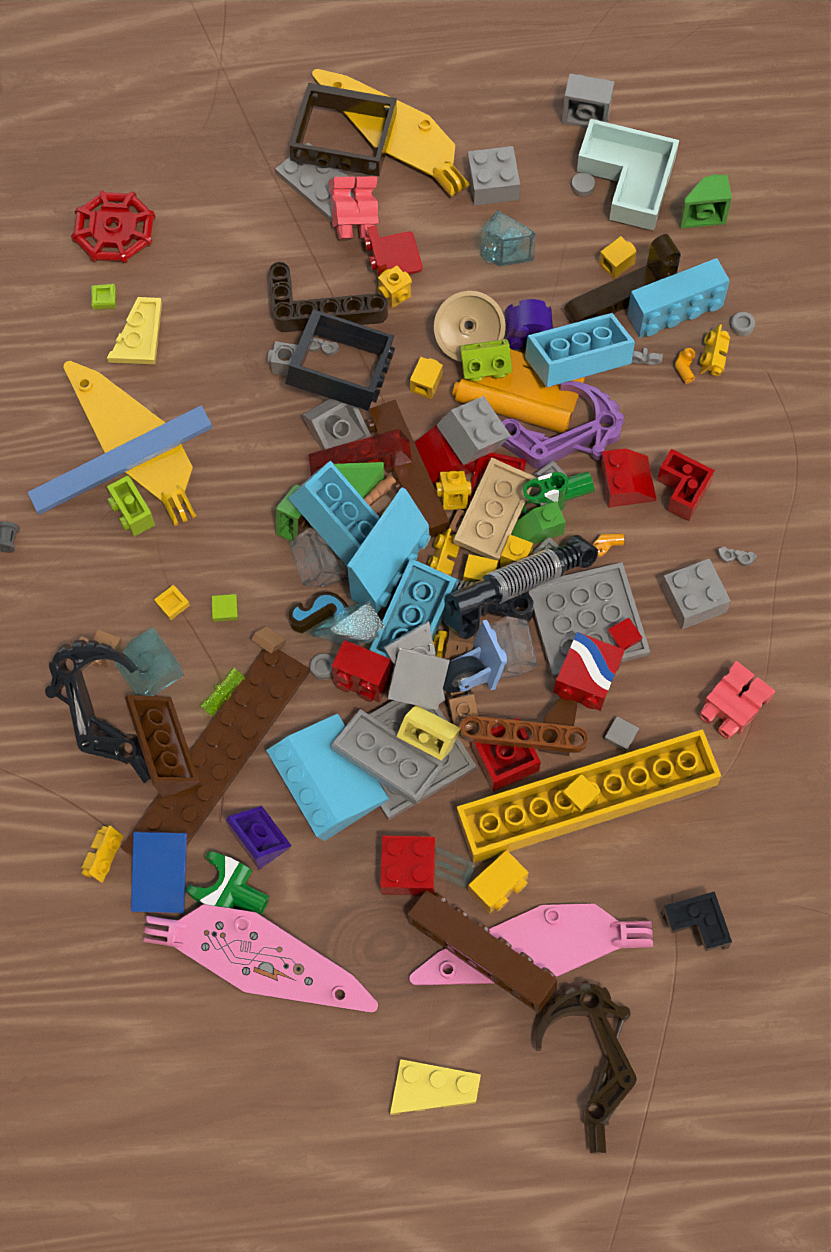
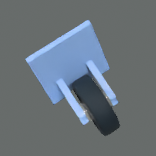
(479, 665)

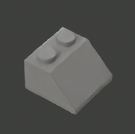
(335, 424)

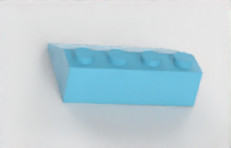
(387, 551)
(323, 782)

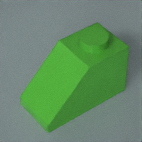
(540, 524)

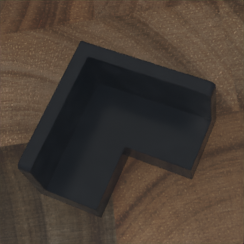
(700, 912)

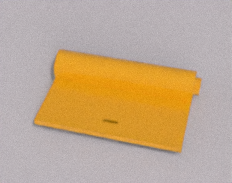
(522, 396)

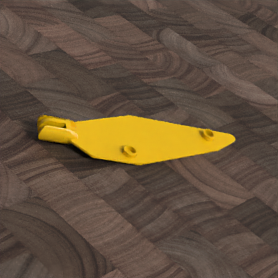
(413, 138)
(120, 419)

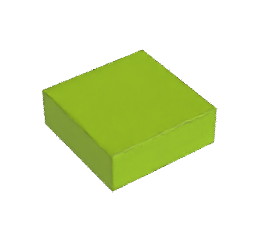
(103, 296)
(224, 607)

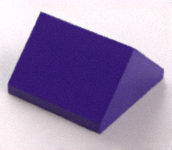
(258, 835)

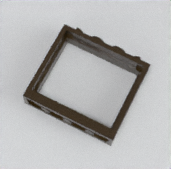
(346, 101)

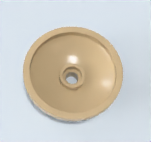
(463, 307)

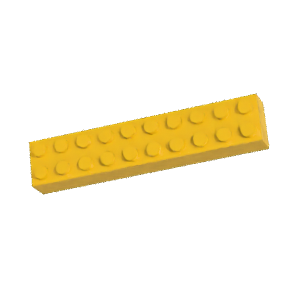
(624, 783)

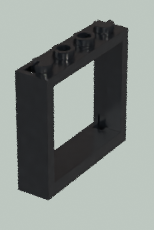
(350, 334)

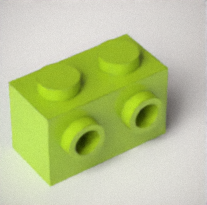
(486, 359)
(130, 505)

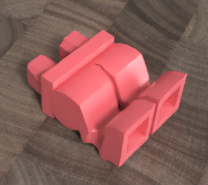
(353, 212)
(730, 707)

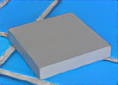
(418, 678)

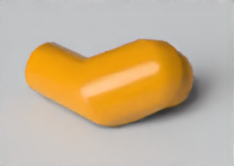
(683, 364)

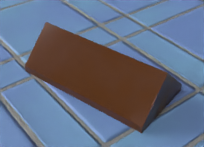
(162, 743)

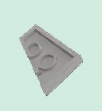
(416, 640)

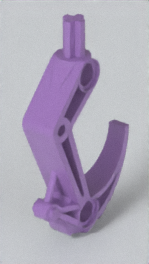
(541, 450)

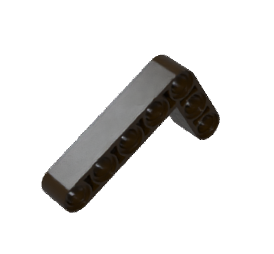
(615, 295)
(340, 305)

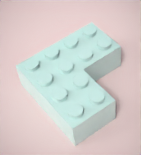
(638, 163)

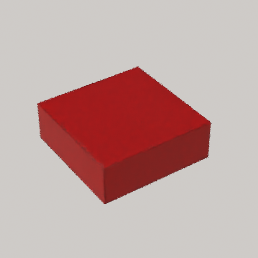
(624, 634)

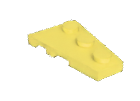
(140, 335)
(430, 1087)

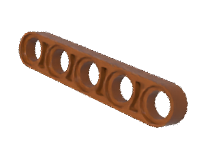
(535, 741)

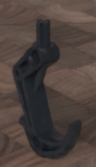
(89, 738)

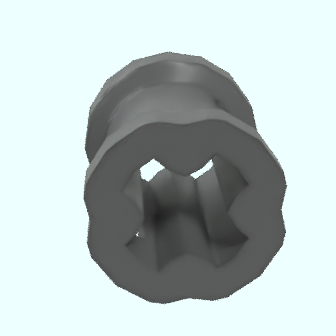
(7, 536)

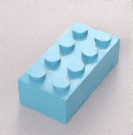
(678, 298)
(579, 349)
(335, 511)
(416, 600)

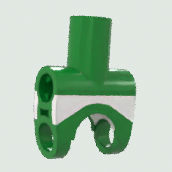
(557, 488)
(230, 887)

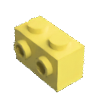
(428, 732)

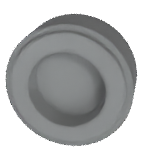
(583, 184)
(742, 324)
(321, 666)

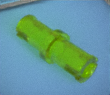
(222, 691)

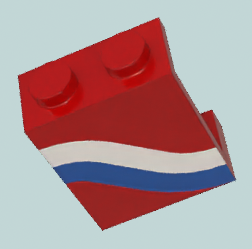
(588, 671)

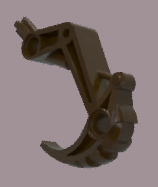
(604, 1094)

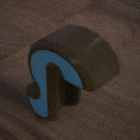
(320, 608)

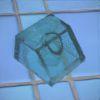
(507, 241)
(353, 624)
(155, 664)

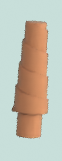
(379, 490)

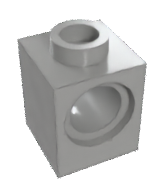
(280, 351)

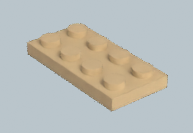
(493, 510)

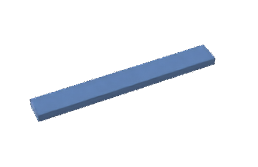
(120, 460)

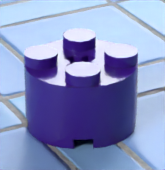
(526, 319)

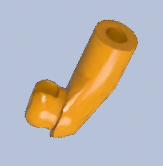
(605, 541)

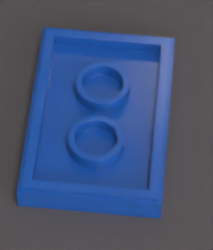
(159, 872)

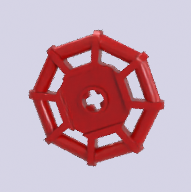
(116, 237)

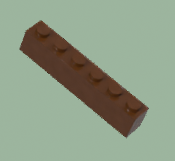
(411, 475)
(483, 951)

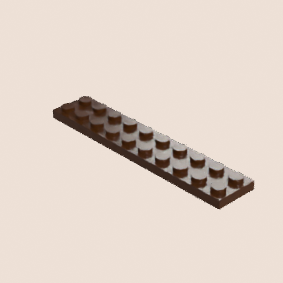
(227, 745)

